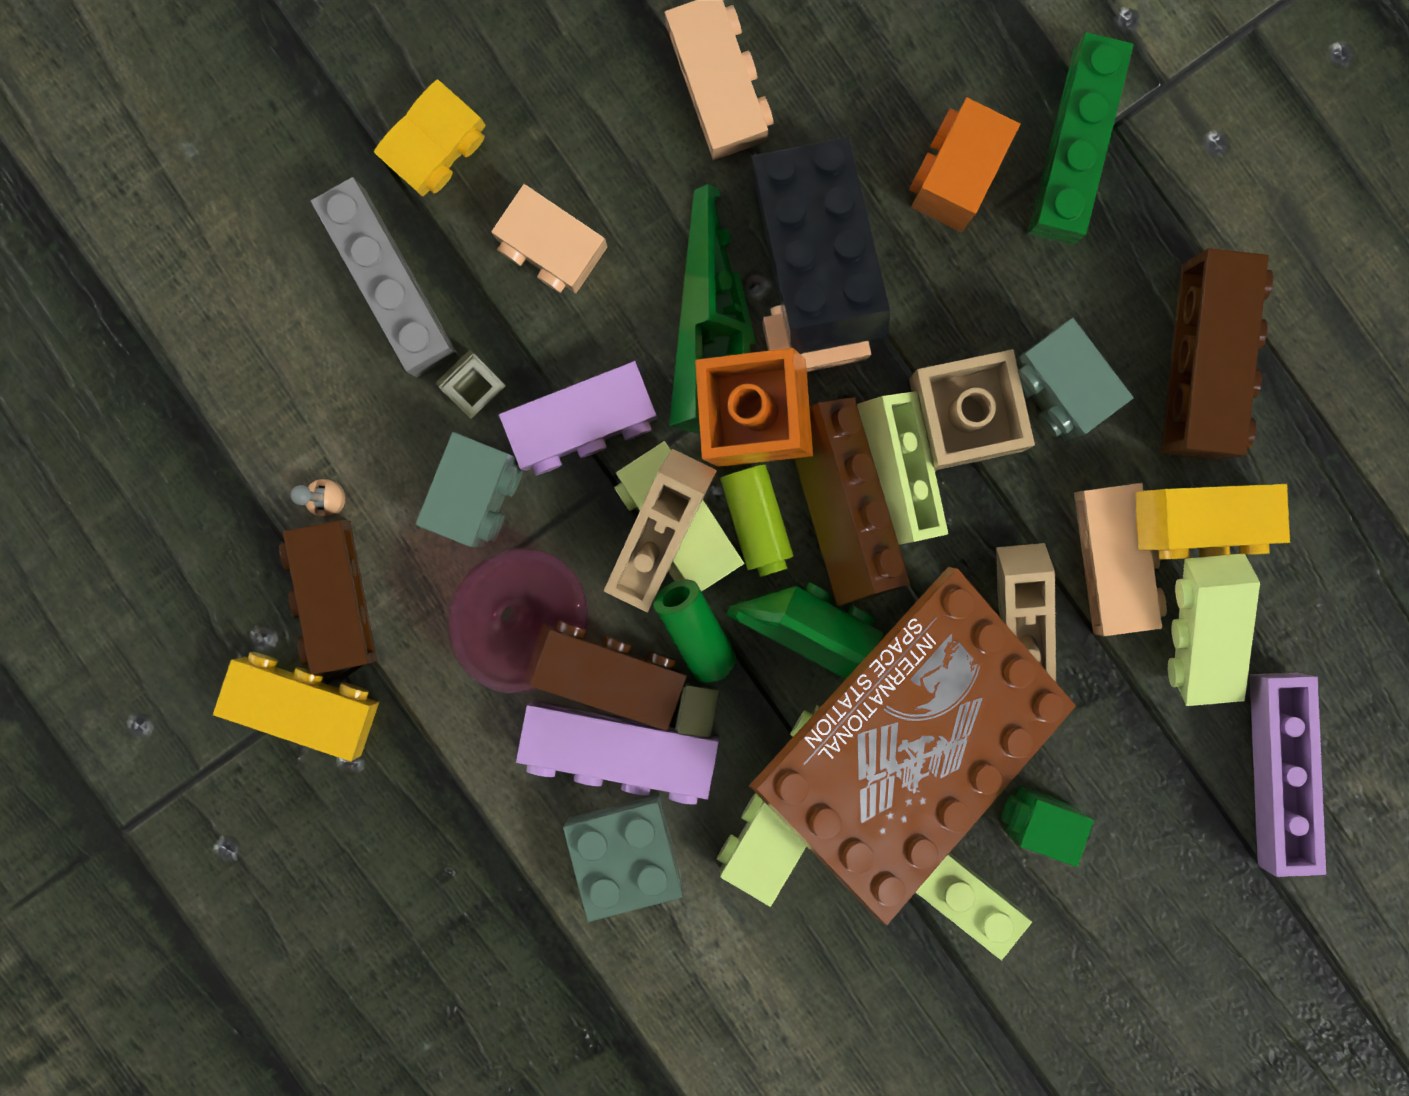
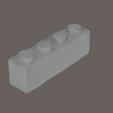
(384, 277)

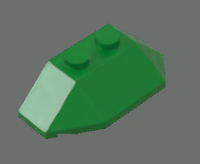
(811, 626)

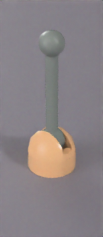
(330, 497)

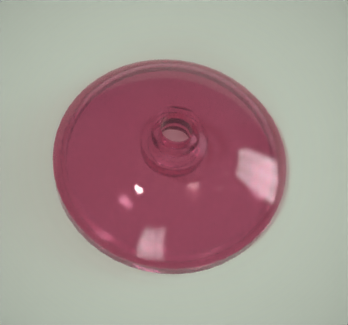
(538, 592)

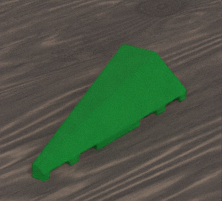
(712, 309)

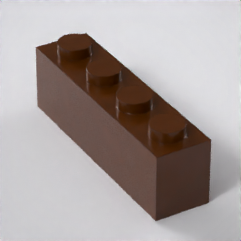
(849, 506)

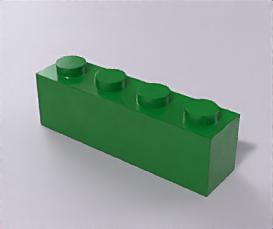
(1080, 138)

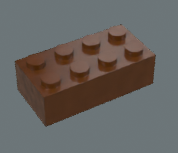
(1216, 355)

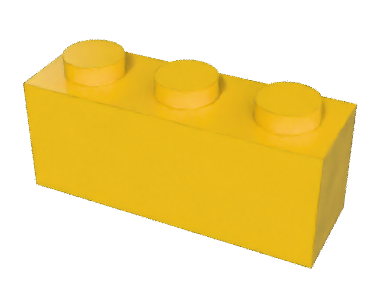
(1212, 520)
(296, 706)

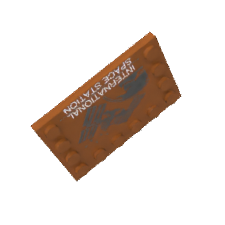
(914, 745)

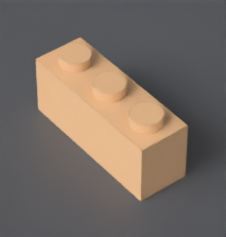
(718, 76)
(1116, 573)

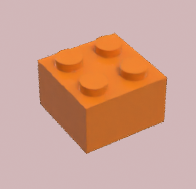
(967, 160)
(754, 407)

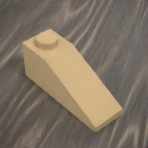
(659, 529)
(1028, 599)

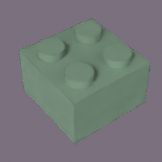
(1070, 382)
(469, 492)
(623, 858)

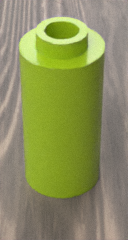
(757, 519)

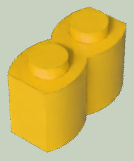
(431, 139)

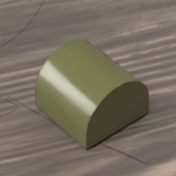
(470, 384)
(695, 710)

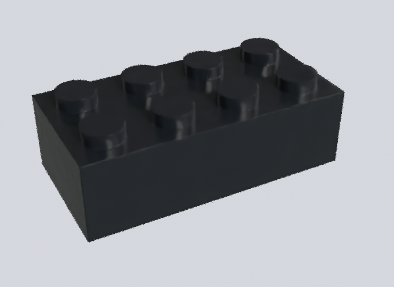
(821, 246)

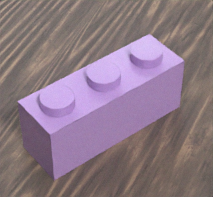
(579, 419)

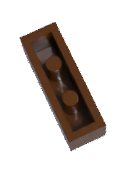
(328, 597)
(605, 674)

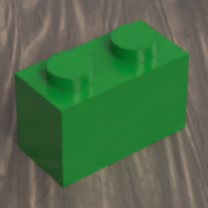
(1047, 825)

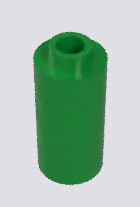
(695, 631)

